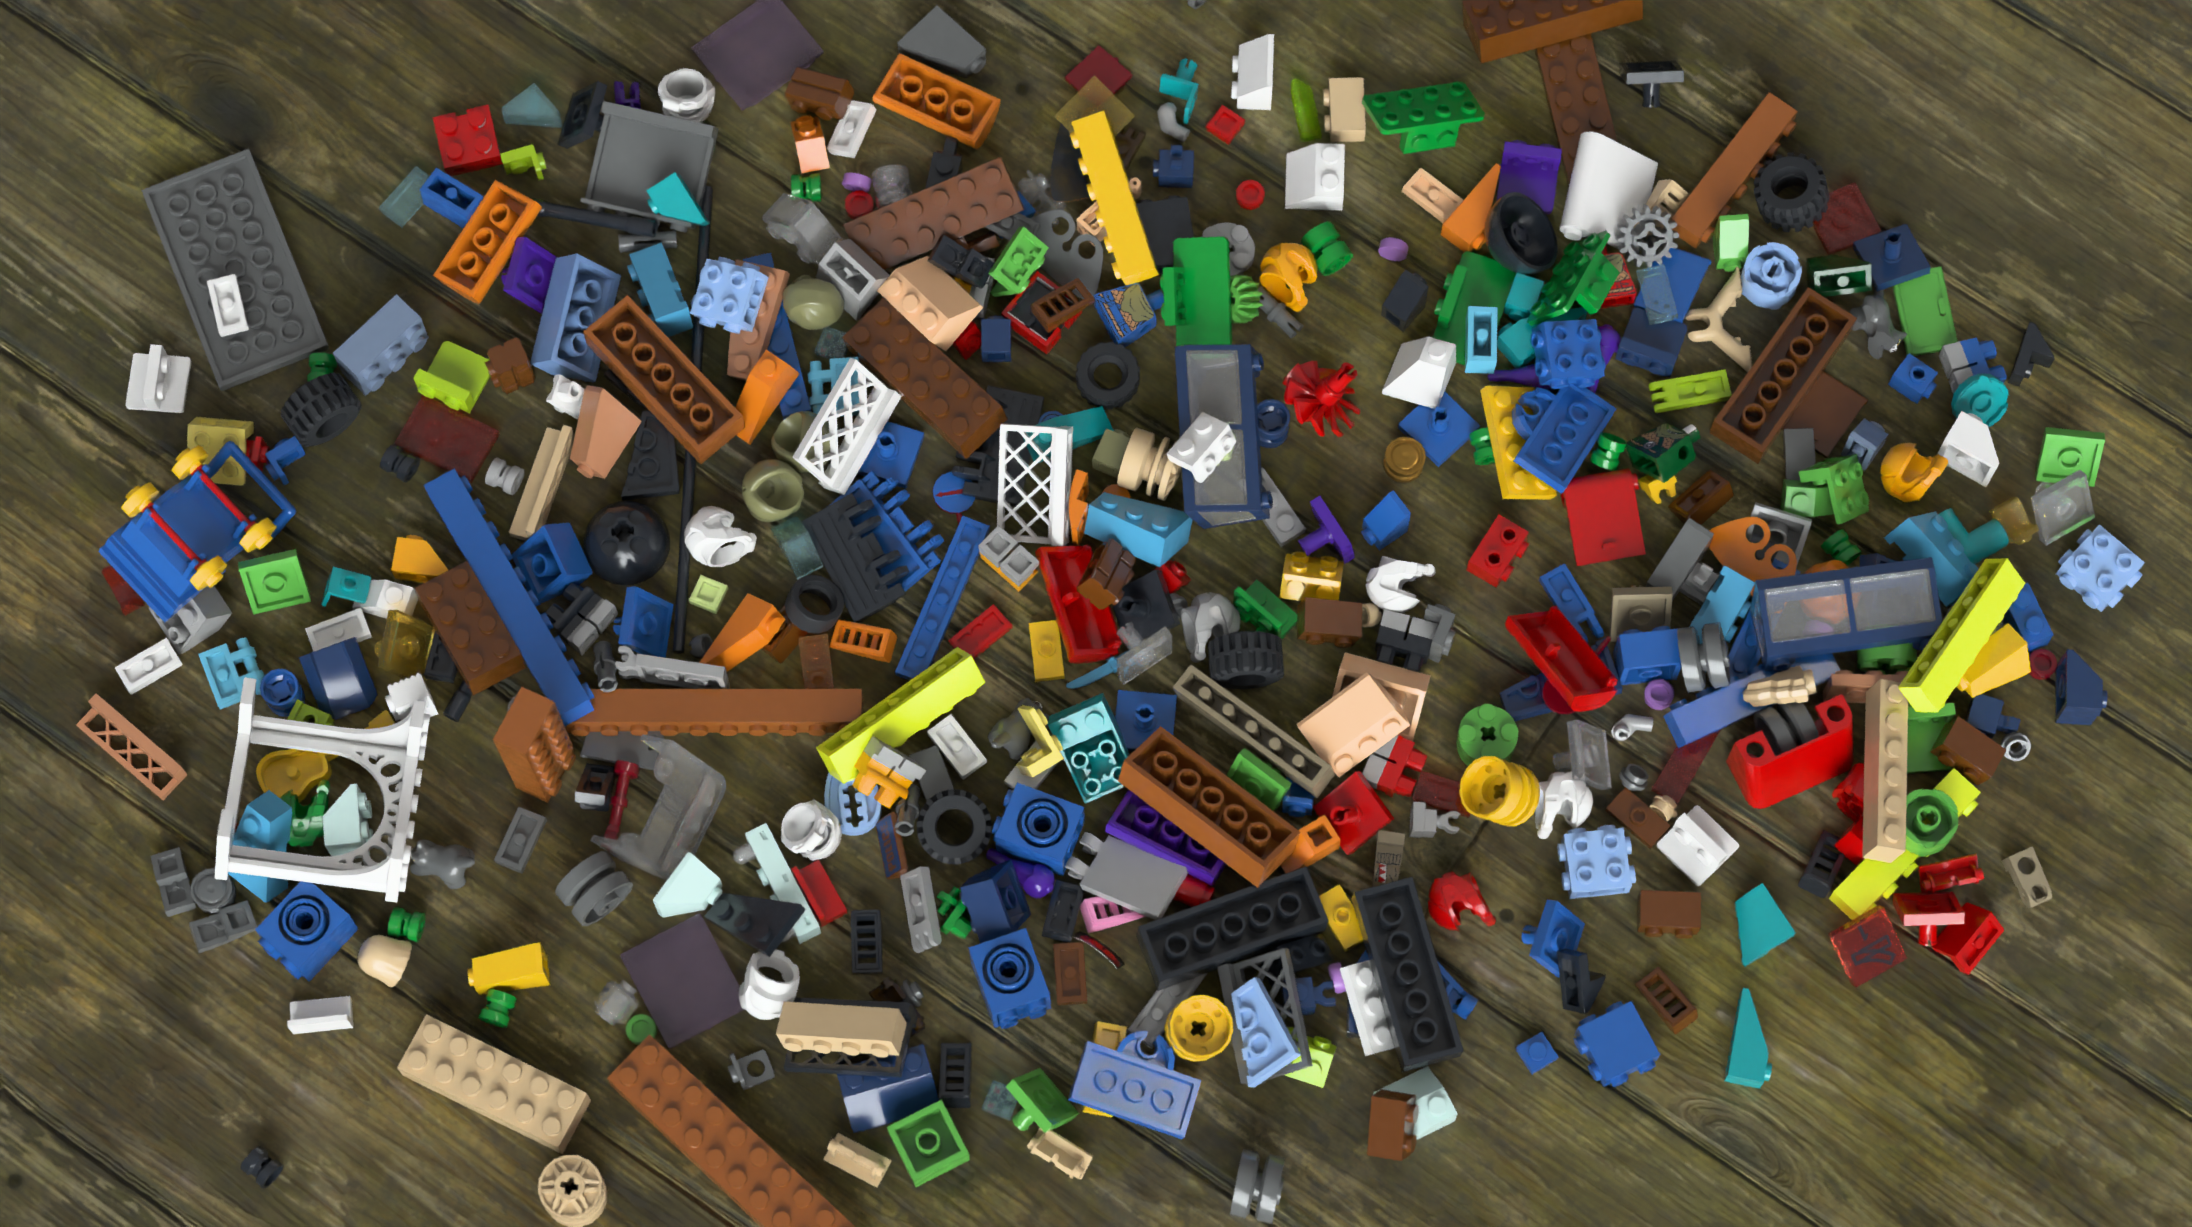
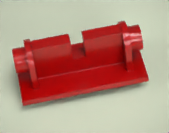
(1950, 873)

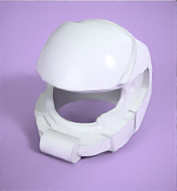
(686, 95)
(711, 530)
(1386, 583)
(1563, 797)
(811, 830)
(764, 996)

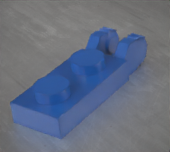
(1569, 598)

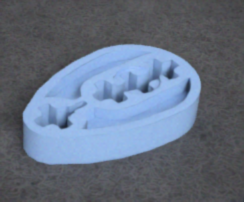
(836, 803)

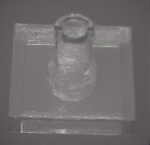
(2062, 506)
(1141, 652)
(1586, 756)

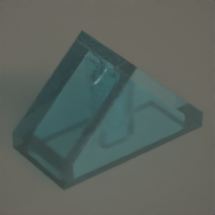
(532, 109)
(797, 547)

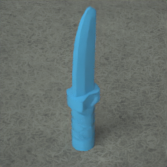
(1098, 673)

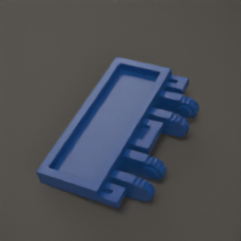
(894, 527)

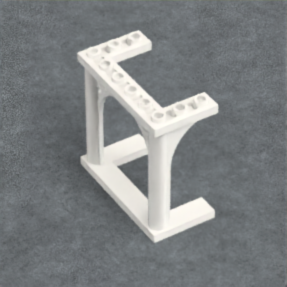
(395, 744)

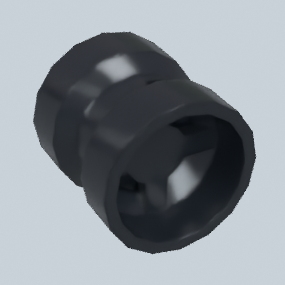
(400, 463)
(262, 1167)

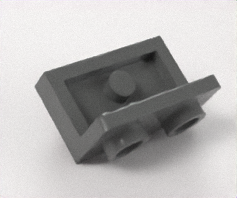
(1444, 634)

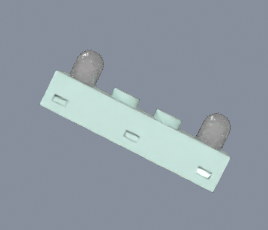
(778, 875)

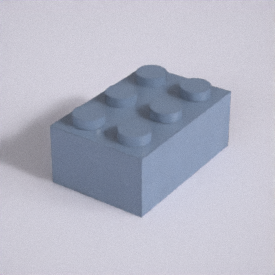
(381, 345)

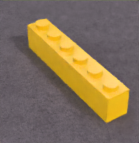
(1114, 197)

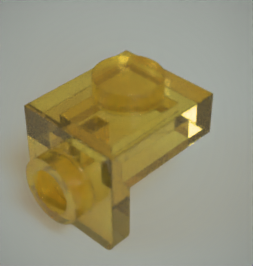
(2014, 520)

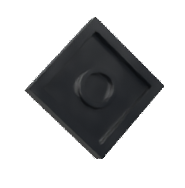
(1651, 75)
(583, 115)
(1147, 605)

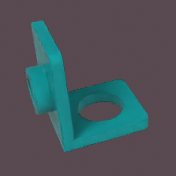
(346, 585)

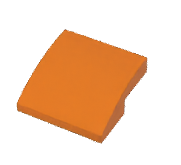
(1078, 507)

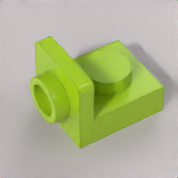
(521, 159)

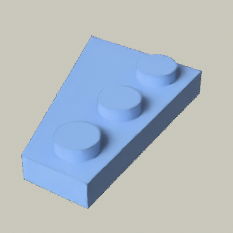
(1263, 1032)

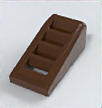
(1050, 323)
(1683, 1019)

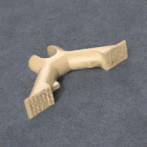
(1713, 318)

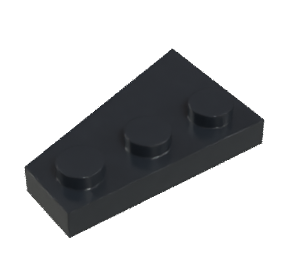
(653, 462)
(755, 920)

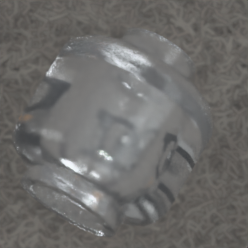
(616, 1002)

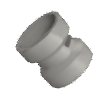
(504, 476)

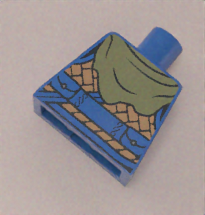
(1128, 312)

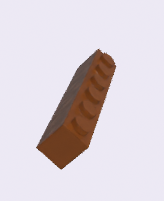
(1733, 170)

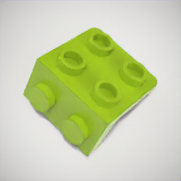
(454, 377)

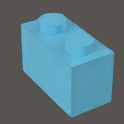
(1481, 340)

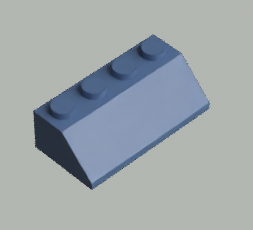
(575, 299)

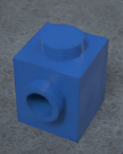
(1914, 379)

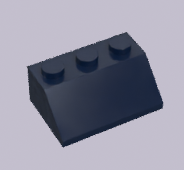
(884, 1099)

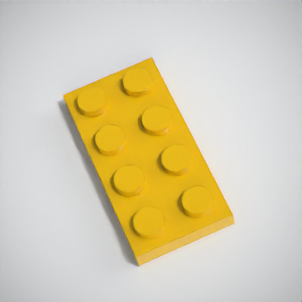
(1506, 443)

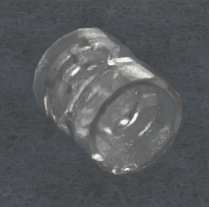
(891, 184)

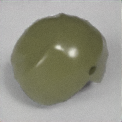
(812, 303)
(790, 435)
(772, 490)

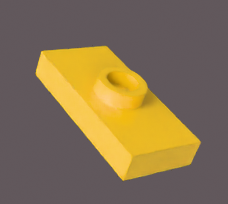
(1046, 651)
(1341, 917)

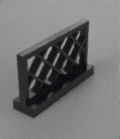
(866, 1068)

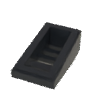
(1816, 880)
(865, 916)
(955, 1094)

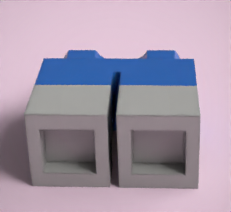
(1968, 359)

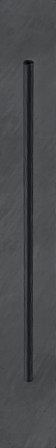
(690, 461)

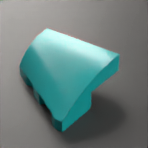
(1760, 924)

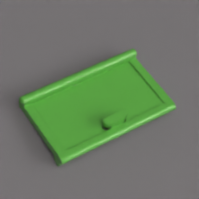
(1919, 312)

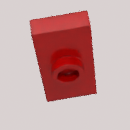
(981, 632)

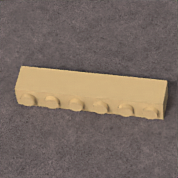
(1885, 772)

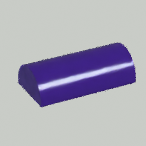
(1153, 833)

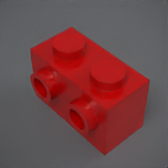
(1498, 550)

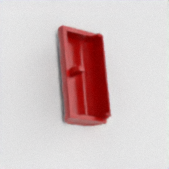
(1084, 628)
(1564, 658)

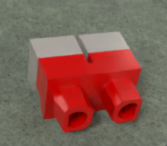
(1387, 765)

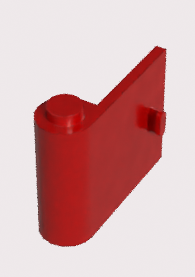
(1604, 511)

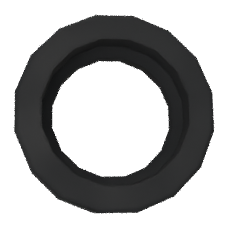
(801, 616)

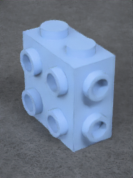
(729, 295)
(2099, 568)
(1596, 862)

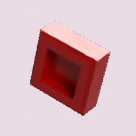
(1225, 124)

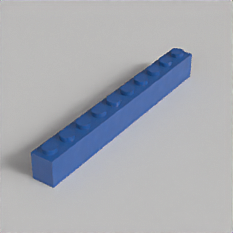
(507, 594)

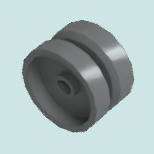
(1706, 656)
(1786, 726)
(593, 888)
(1258, 1186)

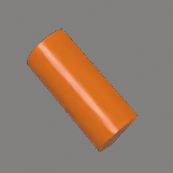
(938, 101)
(487, 241)

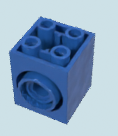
(1033, 810)
(304, 949)
(1010, 997)

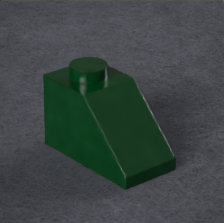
(1838, 275)

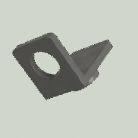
(739, 1069)

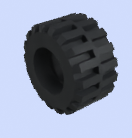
(1785, 173)
(321, 409)
(1246, 659)
(935, 845)

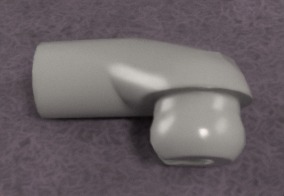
(1168, 122)
(1629, 724)

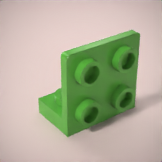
(1017, 262)
(1844, 484)

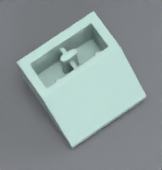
(347, 822)

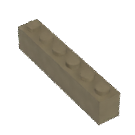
(1254, 731)

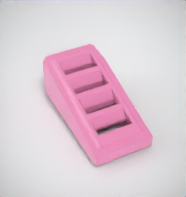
(1104, 922)

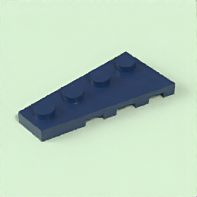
(1526, 699)

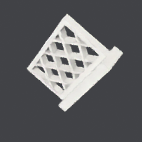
(858, 434)
(1059, 479)

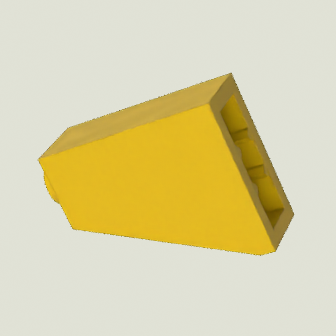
(1997, 663)
(510, 969)

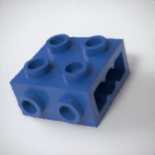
(1568, 353)
(1616, 1044)

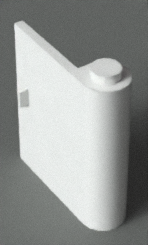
(1604, 187)

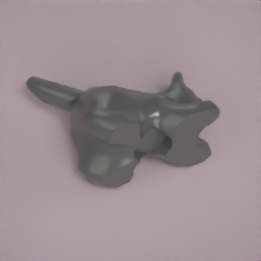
(1876, 321)
(1013, 731)
(445, 862)

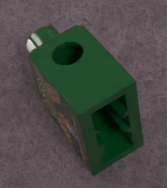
(1663, 450)

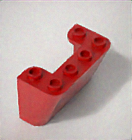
(1776, 778)

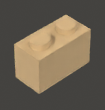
(1346, 110)

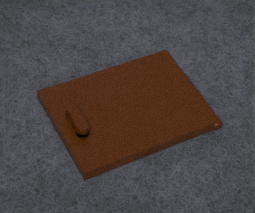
(1829, 411)

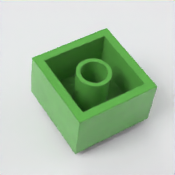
(928, 1143)

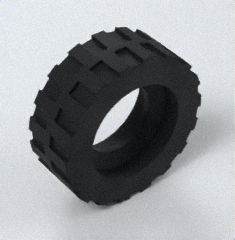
(1102, 354)

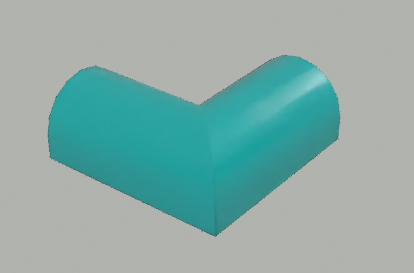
(1979, 542)

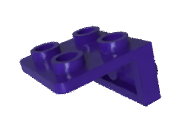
(1530, 172)

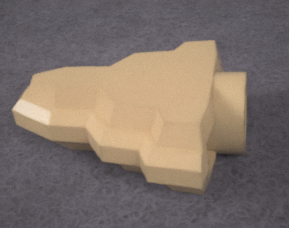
(1781, 688)

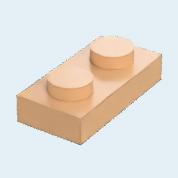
(1432, 195)

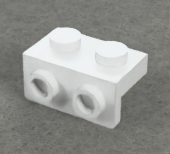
(1202, 446)

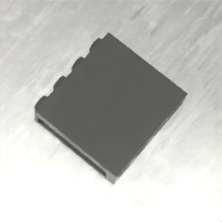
(642, 150)

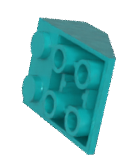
(1091, 746)

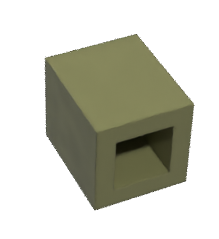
(1110, 452)

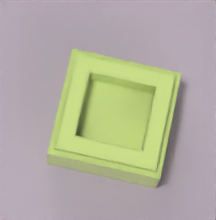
(708, 594)

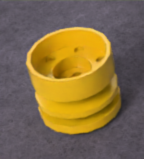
(1499, 791)
(1215, 1032)

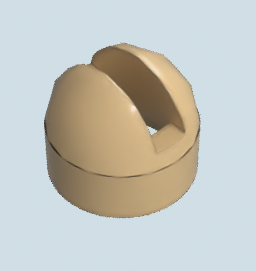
(1370, 615)

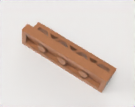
(134, 736)

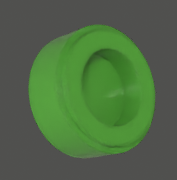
(640, 1027)

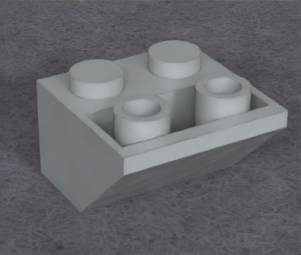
(853, 275)
(196, 620)

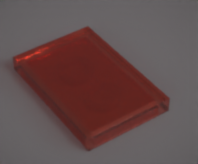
(447, 438)

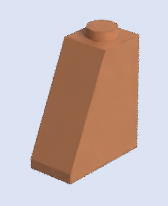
(601, 432)

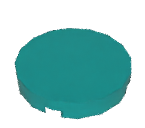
(1981, 396)

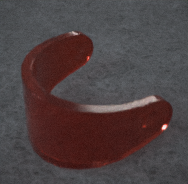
(124, 593)

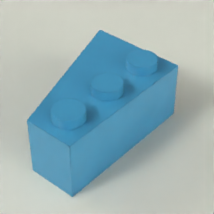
(660, 290)
(1140, 527)
(1928, 537)
(1725, 603)
(264, 826)

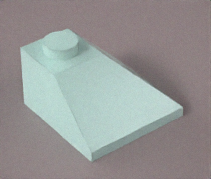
(688, 889)
(1433, 1101)

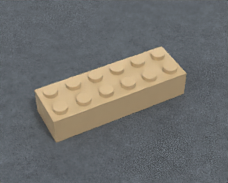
(494, 1084)

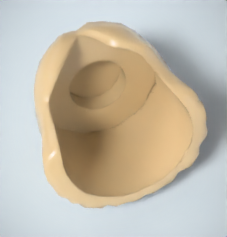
(384, 958)

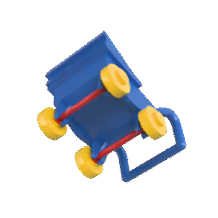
(188, 532)

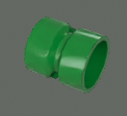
(1328, 250)

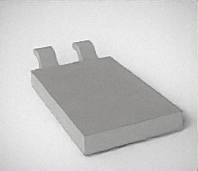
(671, 671)
(1127, 875)

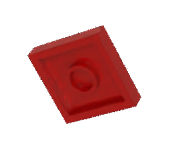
(1354, 812)
(1927, 912)

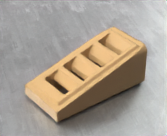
(1671, 195)

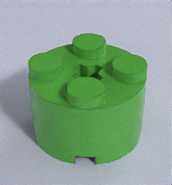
(1887, 658)
(1486, 721)
(1943, 819)

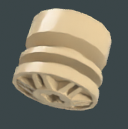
(1148, 463)
(581, 1205)

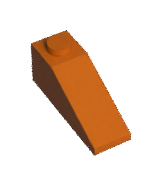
(1467, 222)
(763, 392)
(745, 633)

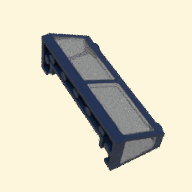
(1223, 386)
(1845, 611)

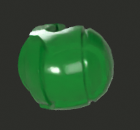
(307, 819)

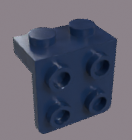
(1651, 346)

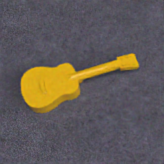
(300, 768)

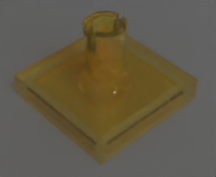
(1093, 99)
(404, 645)

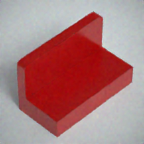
(819, 892)
(1969, 941)

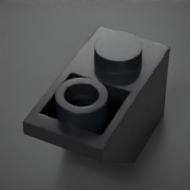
(1405, 300)

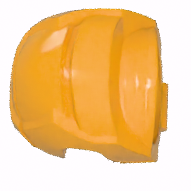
(1288, 265)
(1908, 473)

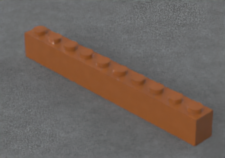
(720, 711)

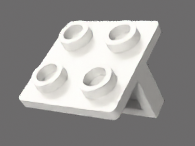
(158, 381)
(1697, 845)

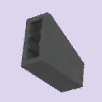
(943, 45)
(1681, 557)

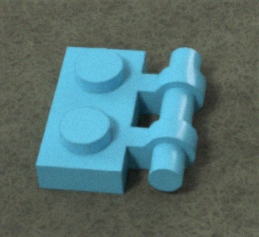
(817, 377)
(223, 674)

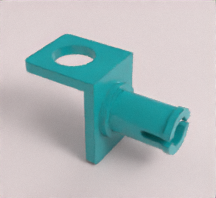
(1181, 86)

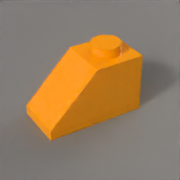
(416, 560)

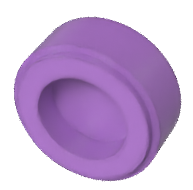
(856, 181)
(1393, 249)
(1658, 694)
(1336, 977)

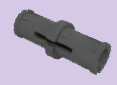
(627, 242)
(1278, 313)
(605, 666)
(908, 811)

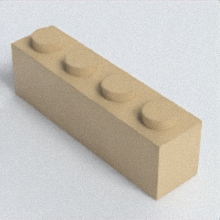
(841, 1029)

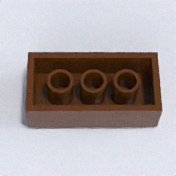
(470, 628)

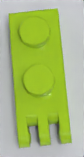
(1691, 391)

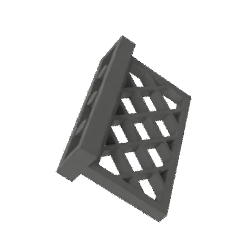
(1233, 977)

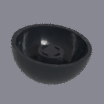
(1520, 235)
(630, 556)

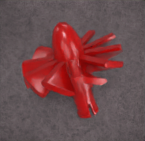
(1318, 395)

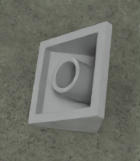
(1784, 528)

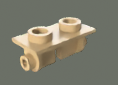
(1062, 1152)
(857, 1160)

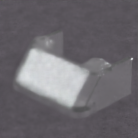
(679, 816)

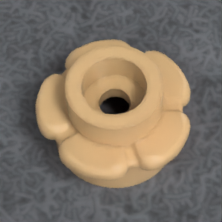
(1664, 807)

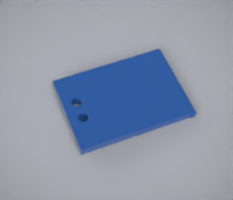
(1684, 275)

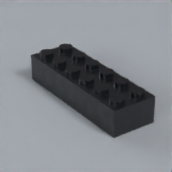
(1231, 928)
(1407, 974)

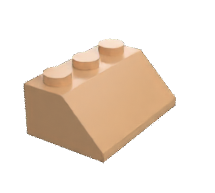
(930, 301)
(1402, 684)
(1353, 724)

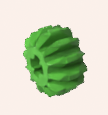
(1244, 298)

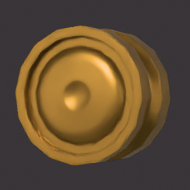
(1404, 459)

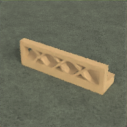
(542, 482)

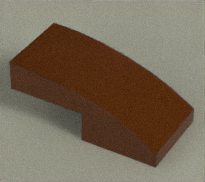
(981, 243)

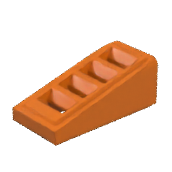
(886, 647)

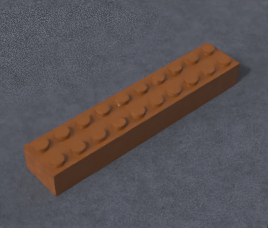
(719, 1141)

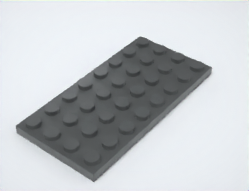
(225, 225)

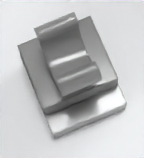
(1699, 583)
(1424, 821)

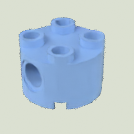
(1770, 275)

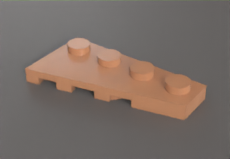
(748, 347)

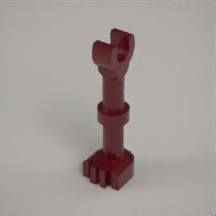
(625, 771)

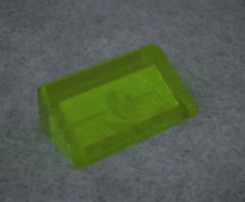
(1305, 111)

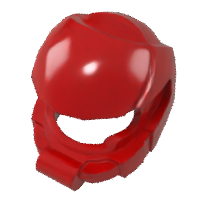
(1453, 894)

